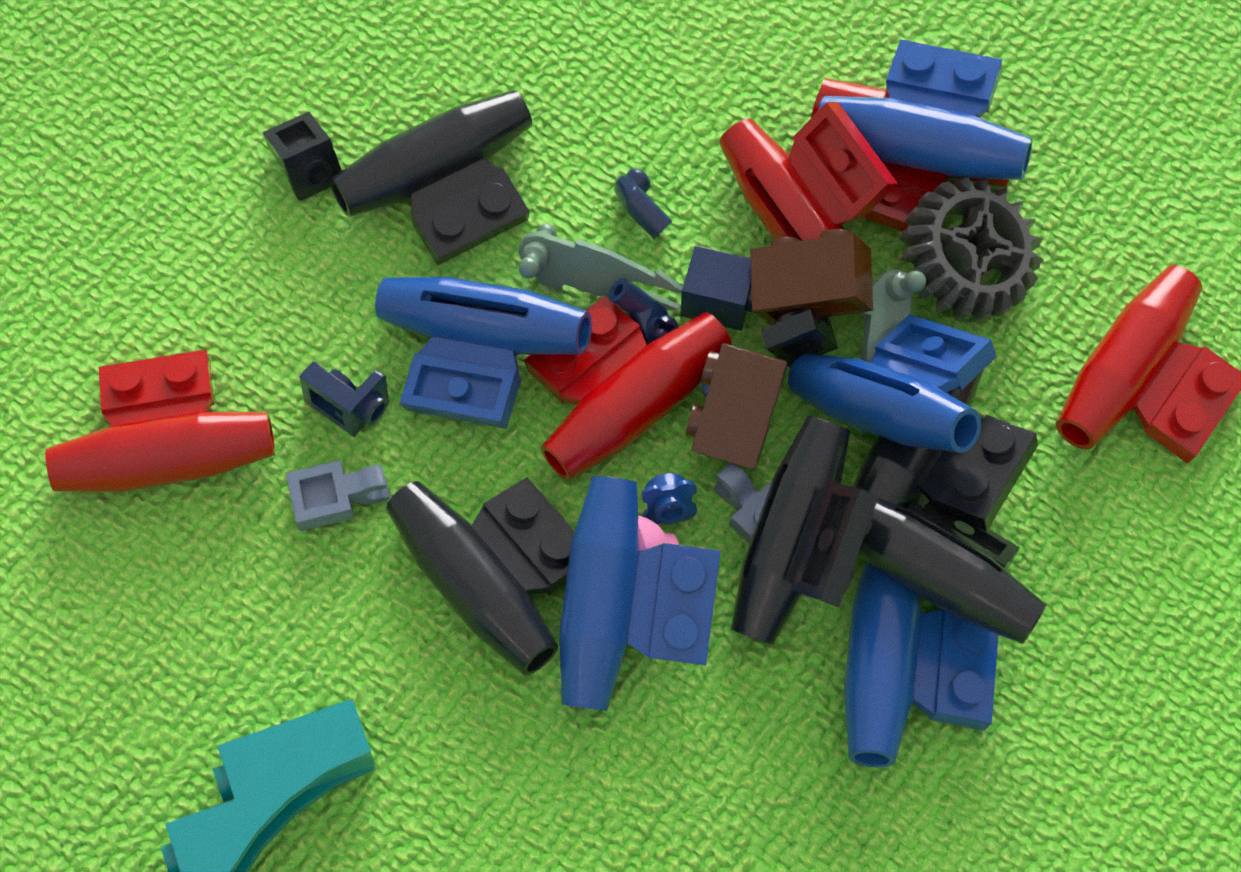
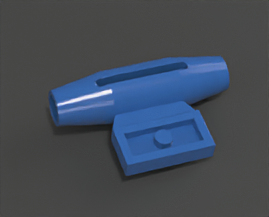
(936, 114)
(475, 334)
(903, 387)
(624, 596)
(906, 660)

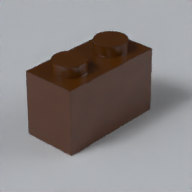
(815, 274)
(737, 405)

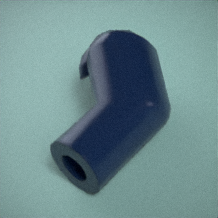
(632, 194)
(643, 309)

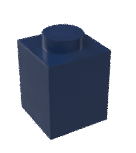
(718, 286)

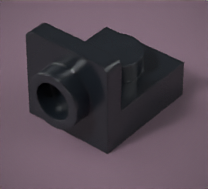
(304, 154)
(799, 334)

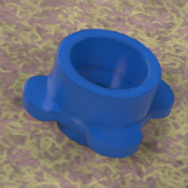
(669, 499)

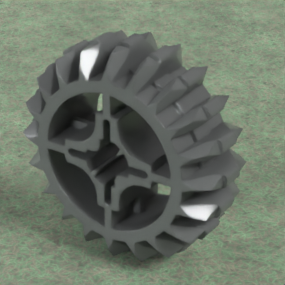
(988, 239)

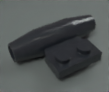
(446, 174)
(958, 485)
(803, 534)
(493, 565)
(952, 567)

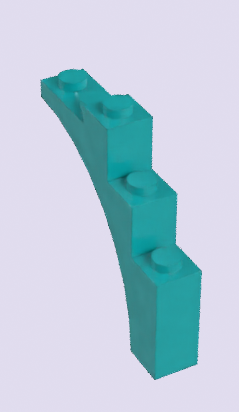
(271, 782)

